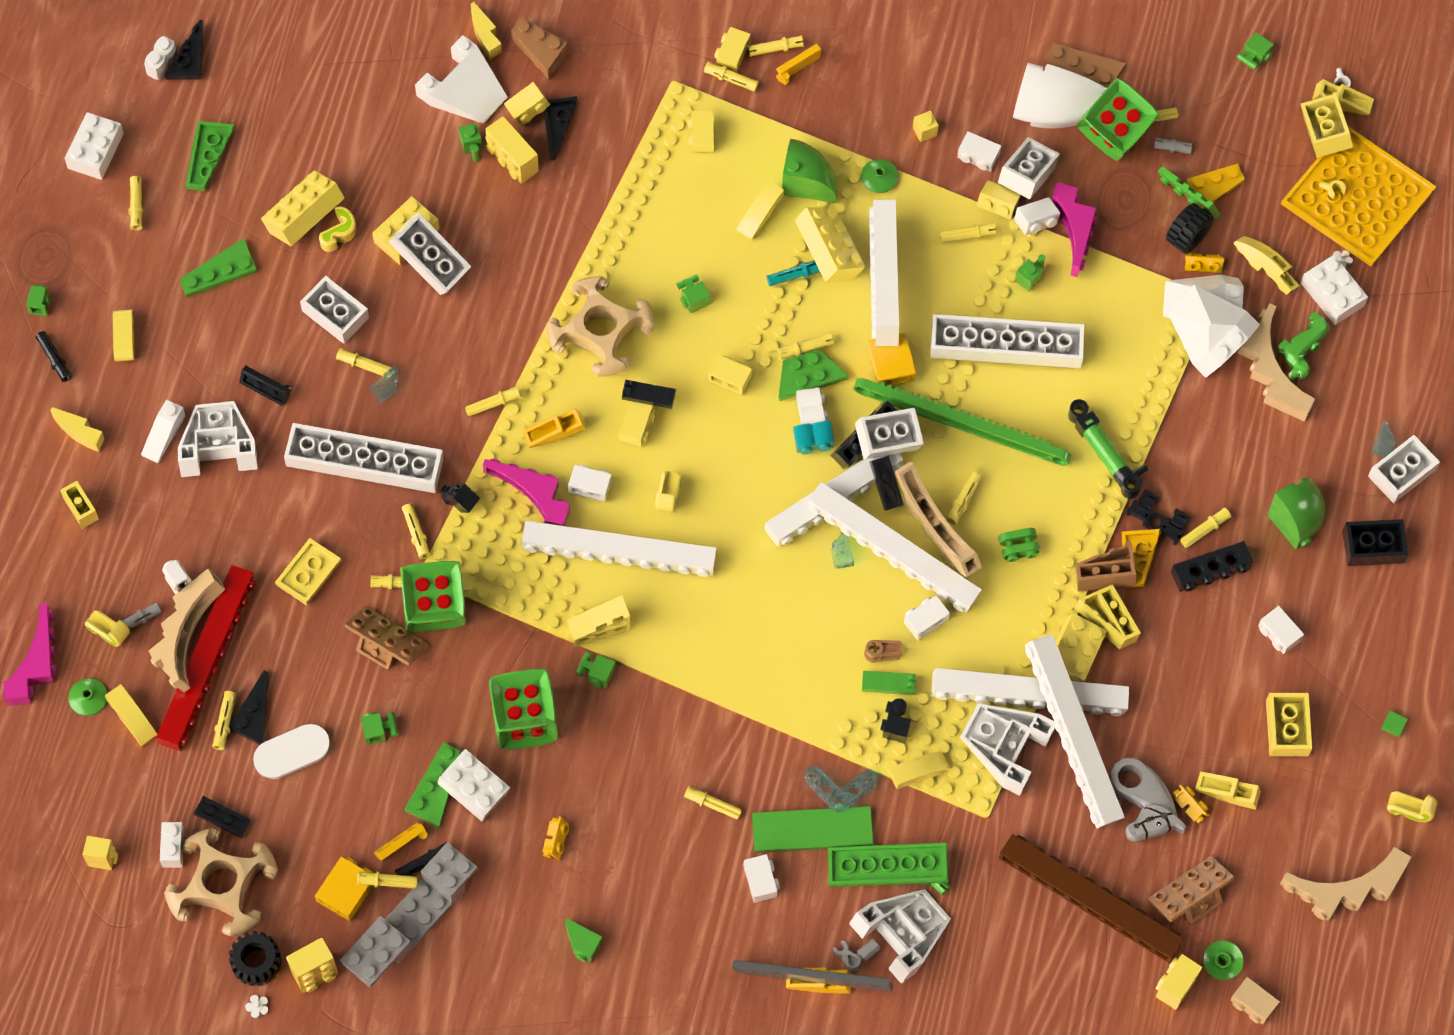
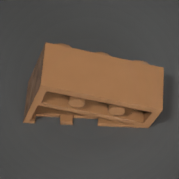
(540, 46)
(1110, 568)

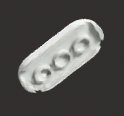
(291, 751)

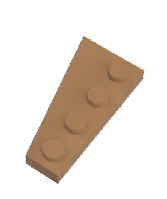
(1088, 65)

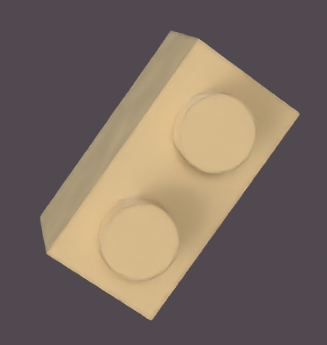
(1254, 1001)

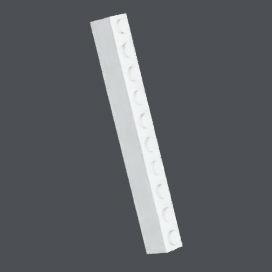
(893, 547)
(618, 548)
(1023, 691)
(1074, 731)

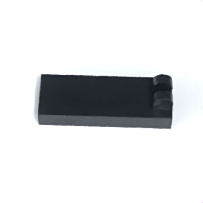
(264, 385)
(648, 394)
(886, 483)
(222, 817)

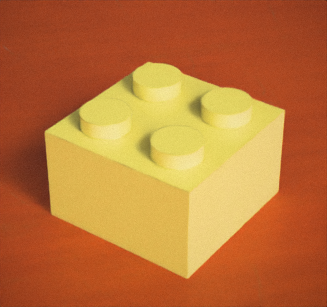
(1180, 978)

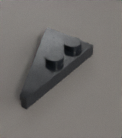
(188, 62)
(557, 120)
(251, 716)

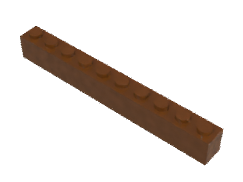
(1091, 898)

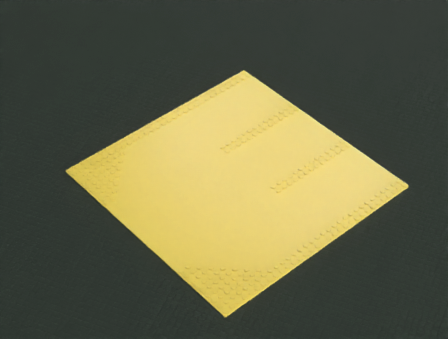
(780, 625)

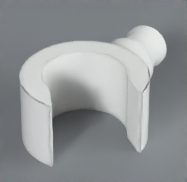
(1342, 78)

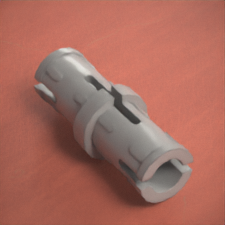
(1173, 145)
(142, 616)

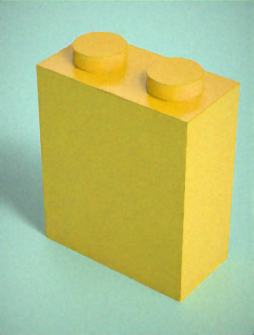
(892, 363)
(341, 891)

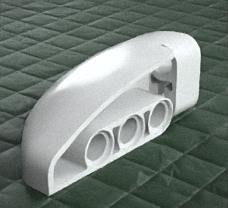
(1054, 97)

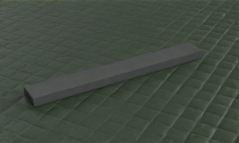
(810, 975)

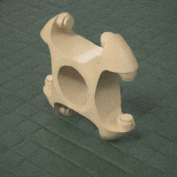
(599, 307)
(228, 902)

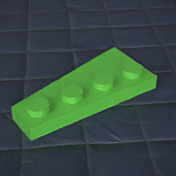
(207, 150)
(1184, 189)
(223, 268)
(430, 798)

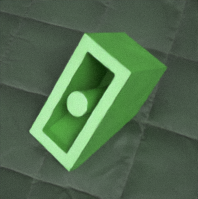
(583, 941)

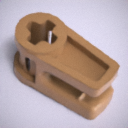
(885, 650)

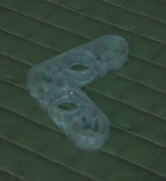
(843, 793)

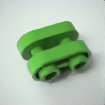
(1014, 552)

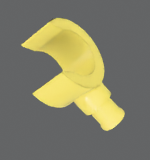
(1328, 186)

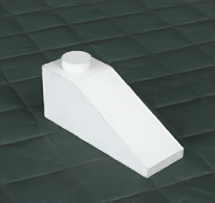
(163, 430)

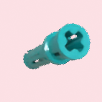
(804, 269)

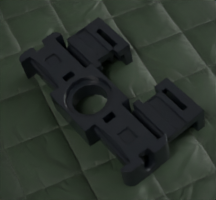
(1169, 529)

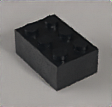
(1375, 542)

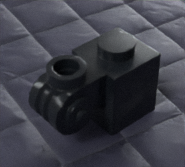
(459, 496)
(896, 727)

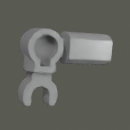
(854, 961)

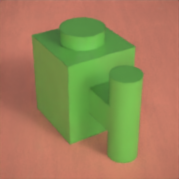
(1256, 51)
(471, 140)
(1030, 273)
(694, 295)
(599, 671)
(375, 728)

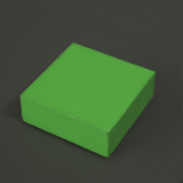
(1394, 724)

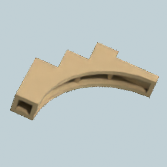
(1279, 390)
(935, 526)
(178, 628)
(1351, 893)

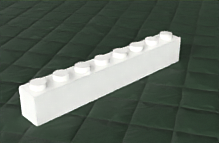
(799, 518)

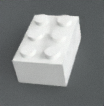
(94, 146)
(1028, 168)
(1334, 290)
(334, 309)
(889, 433)
(1403, 469)
(473, 785)

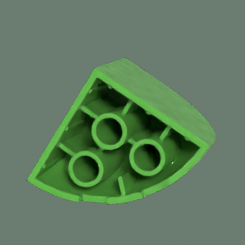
(808, 173)
(1298, 512)

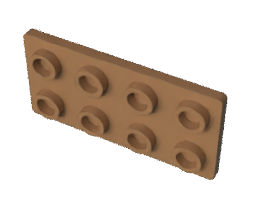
(383, 639)
(1193, 892)

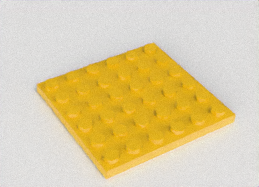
(1376, 202)

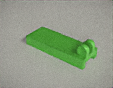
(888, 682)

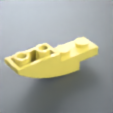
(1264, 257)

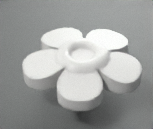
(1343, 258)
(257, 1006)

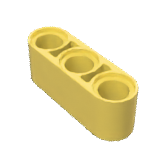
(123, 335)

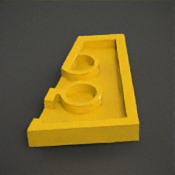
(1217, 182)
(1143, 549)

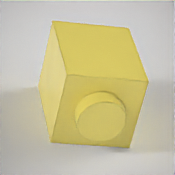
(925, 126)

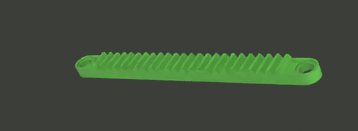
(963, 421)

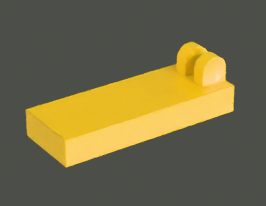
(798, 63)
(400, 840)

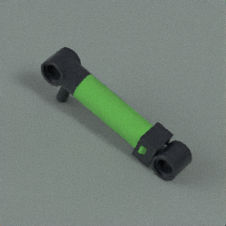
(1088, 426)

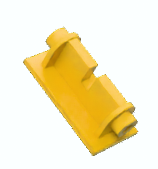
(1206, 263)
(1196, 808)
(558, 830)

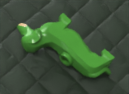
(1302, 344)

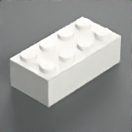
(429, 254)

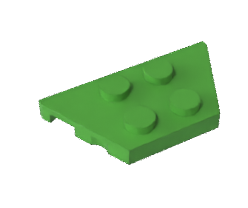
(808, 372)

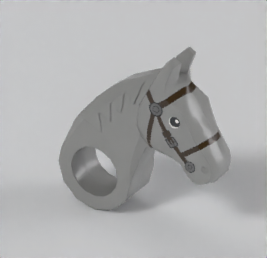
(1152, 796)

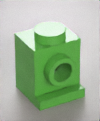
(38, 300)

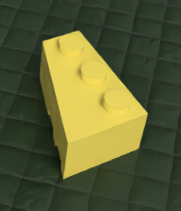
(1109, 612)
(599, 622)

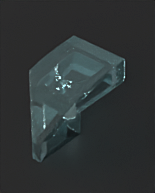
(386, 385)
(1384, 442)
(841, 552)

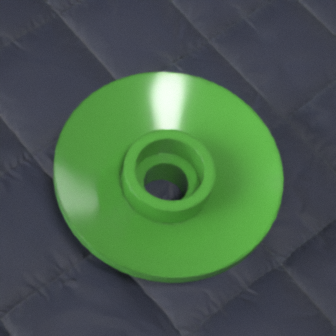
(876, 182)
(88, 705)
(1229, 953)

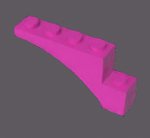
(1077, 221)
(536, 487)
(37, 665)

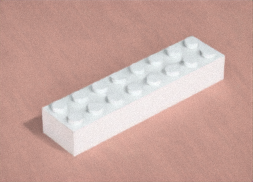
(884, 273)
(1007, 341)
(363, 458)

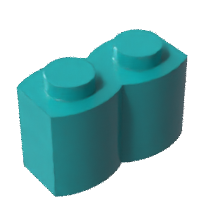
(813, 437)

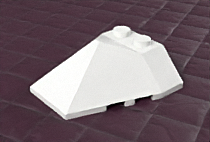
(1220, 285)
(1210, 327)

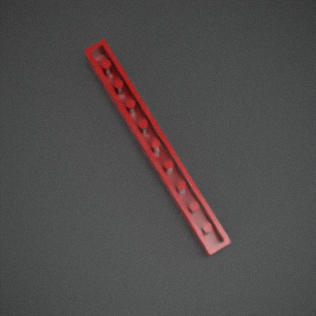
(205, 658)

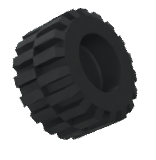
(1189, 228)
(248, 944)

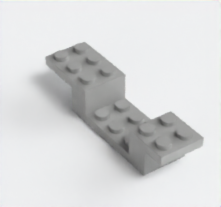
(413, 918)

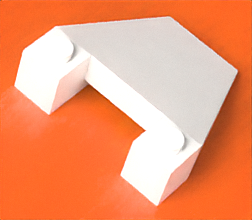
(469, 89)
(215, 434)
(998, 737)
(908, 924)

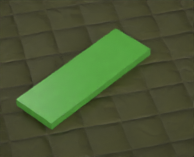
(811, 829)
(888, 864)

